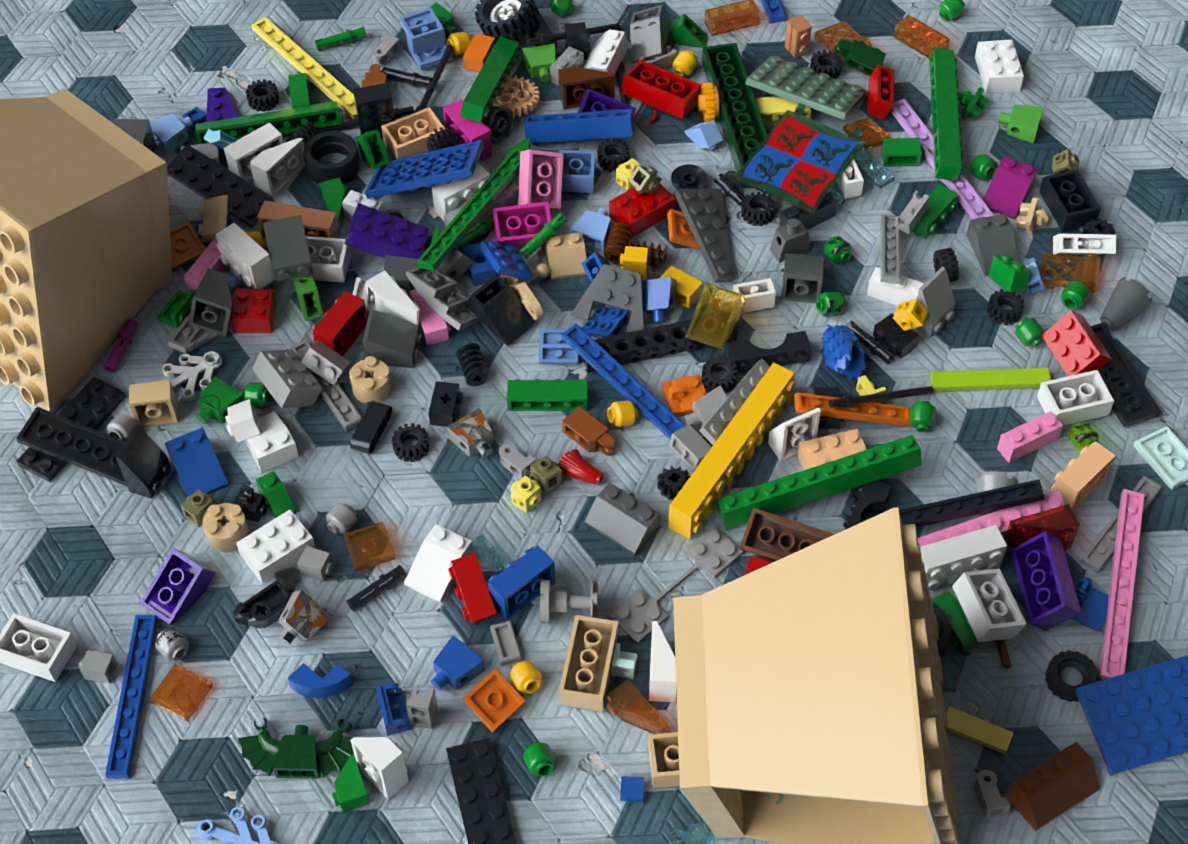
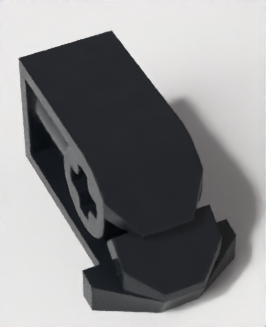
(268, 601)

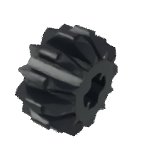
(1098, 227)
(672, 481)

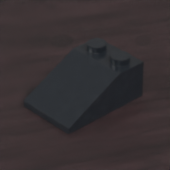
(142, 463)

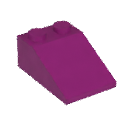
(1010, 187)

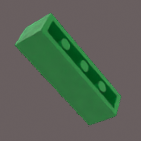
(547, 395)

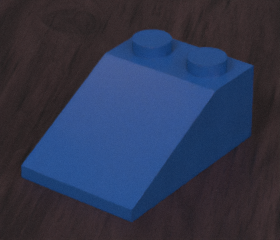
(196, 462)

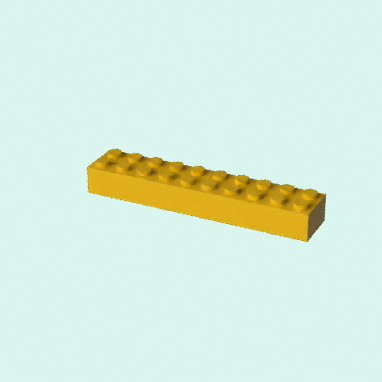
(731, 451)

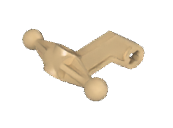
(524, 293)

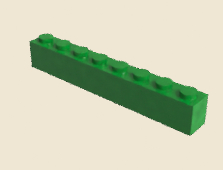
(490, 80)
(283, 120)

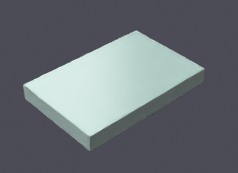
(1166, 456)

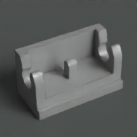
(663, 61)
(912, 213)
(689, 446)
(422, 709)

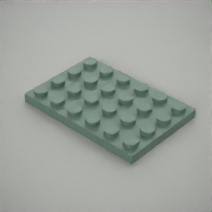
(806, 87)

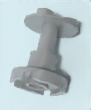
(559, 601)

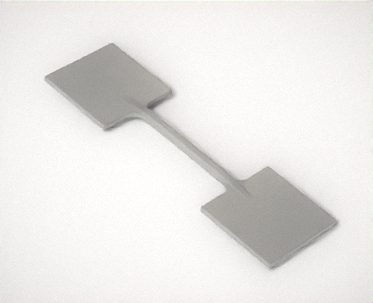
(709, 552)

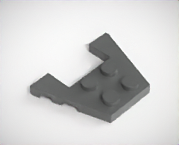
(615, 288)

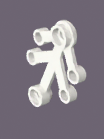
(208, 362)

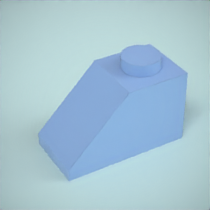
(705, 135)

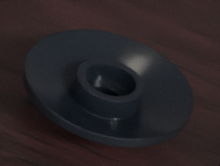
(689, 177)

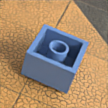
(578, 171)

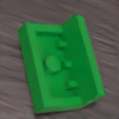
(177, 308)

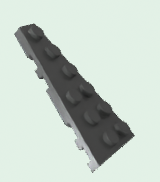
(708, 224)

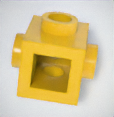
(910, 314)

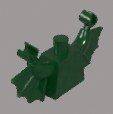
(298, 753)

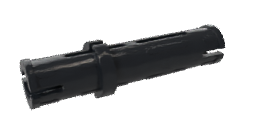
(411, 78)
(875, 347)
(356, 601)

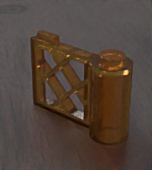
(833, 30)
(1086, 270)

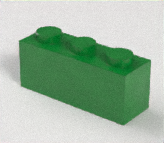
(941, 203)

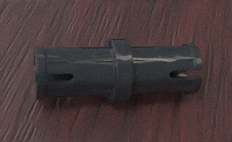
(730, 189)

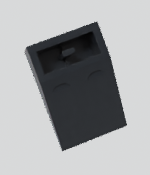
(500, 310)

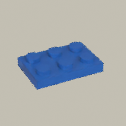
(506, 260)

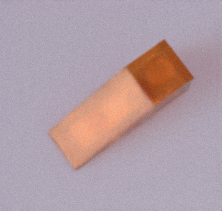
(635, 710)

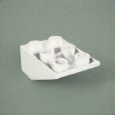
(387, 297)

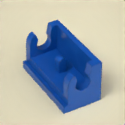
(393, 708)

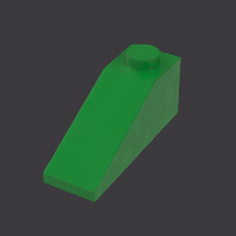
(333, 194)

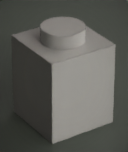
(315, 563)
(98, 666)

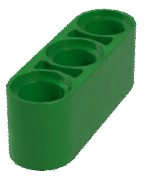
(299, 90)
(961, 631)

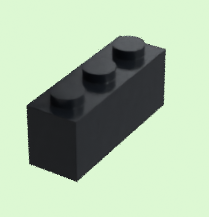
(824, 212)

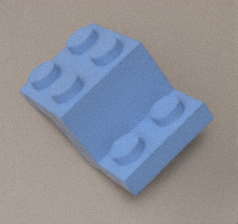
(425, 38)

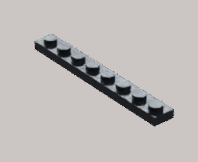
(973, 504)

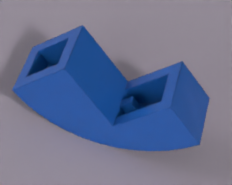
(311, 685)

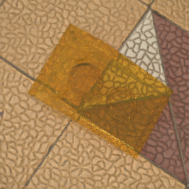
(715, 316)

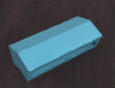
(219, 138)

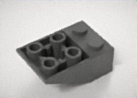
(649, 32)

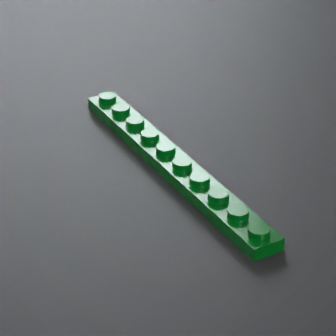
(471, 212)

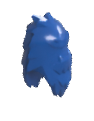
(843, 351)

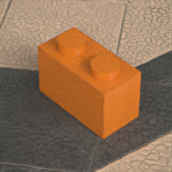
(478, 52)

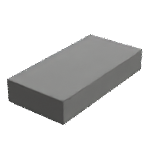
(505, 643)

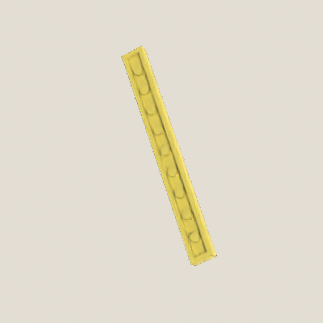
(306, 64)

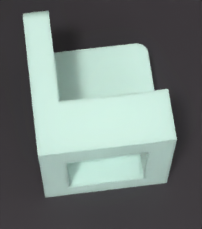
(623, 663)

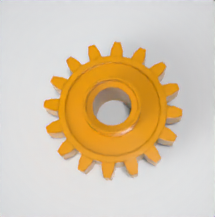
(708, 102)

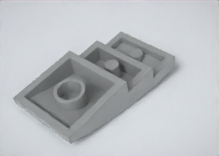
(442, 296)

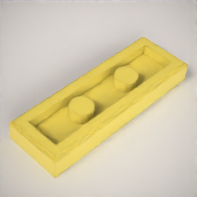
(978, 730)

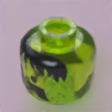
(1082, 435)

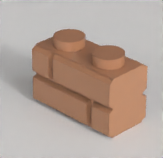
(798, 36)

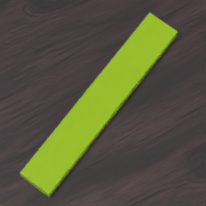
(988, 379)

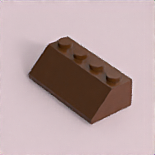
(1054, 786)

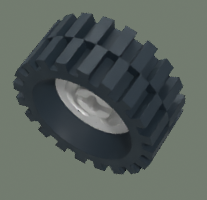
(507, 18)

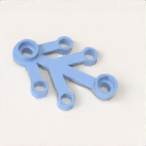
(232, 838)

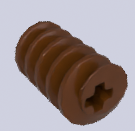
(618, 238)
(654, 255)

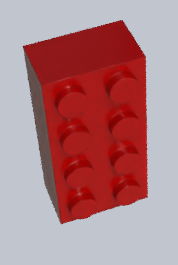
(661, 89)

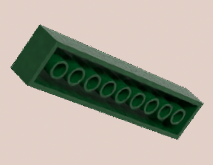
(737, 104)

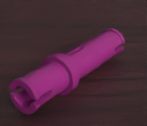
(124, 338)

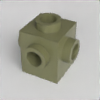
(1065, 162)
(645, 179)
(546, 474)
(196, 506)

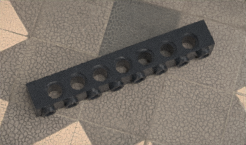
(651, 343)

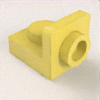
(866, 387)

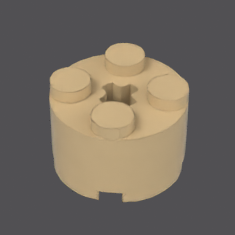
(370, 380)
(225, 526)

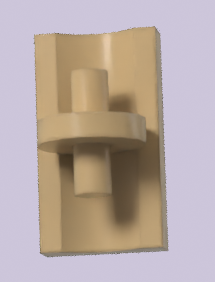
(1032, 216)

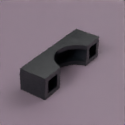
(793, 350)
(871, 500)

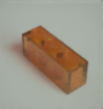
(732, 17)
(919, 36)

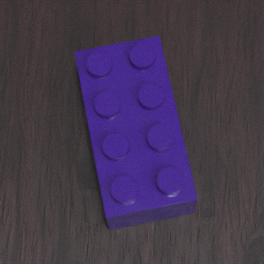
(385, 234)
(1045, 581)

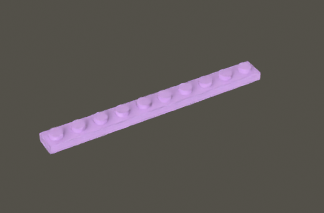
(916, 129)

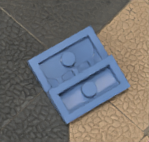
(554, 349)

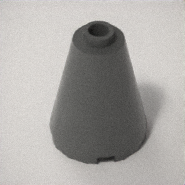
(499, 122)
(1125, 302)

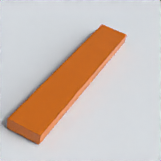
(864, 412)

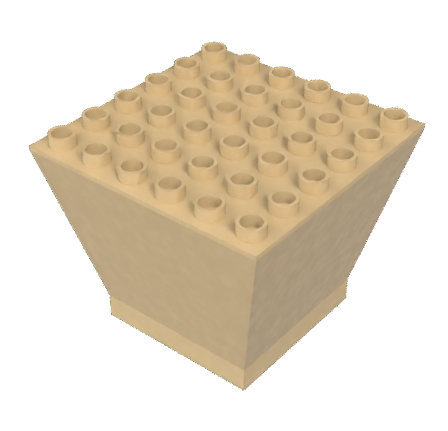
(76, 240)
(818, 690)

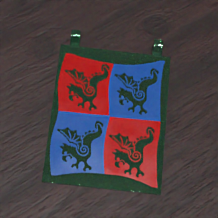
(800, 160)

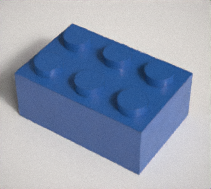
(521, 582)

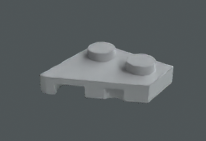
(189, 337)

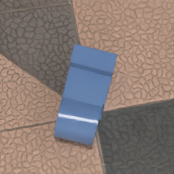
(1035, 276)

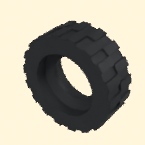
(1069, 659)

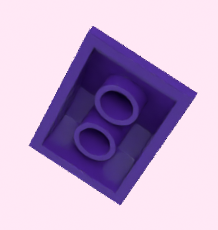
(596, 101)
(176, 586)

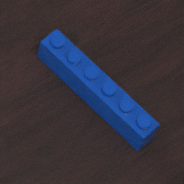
(579, 126)

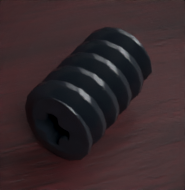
(472, 364)

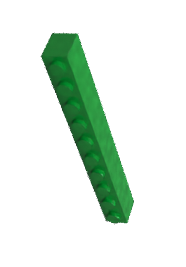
(945, 115)
(821, 481)

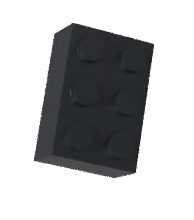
(373, 107)
(1069, 199)

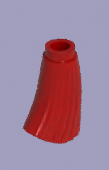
(576, 467)

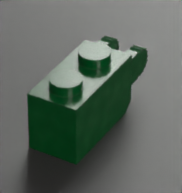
(860, 56)

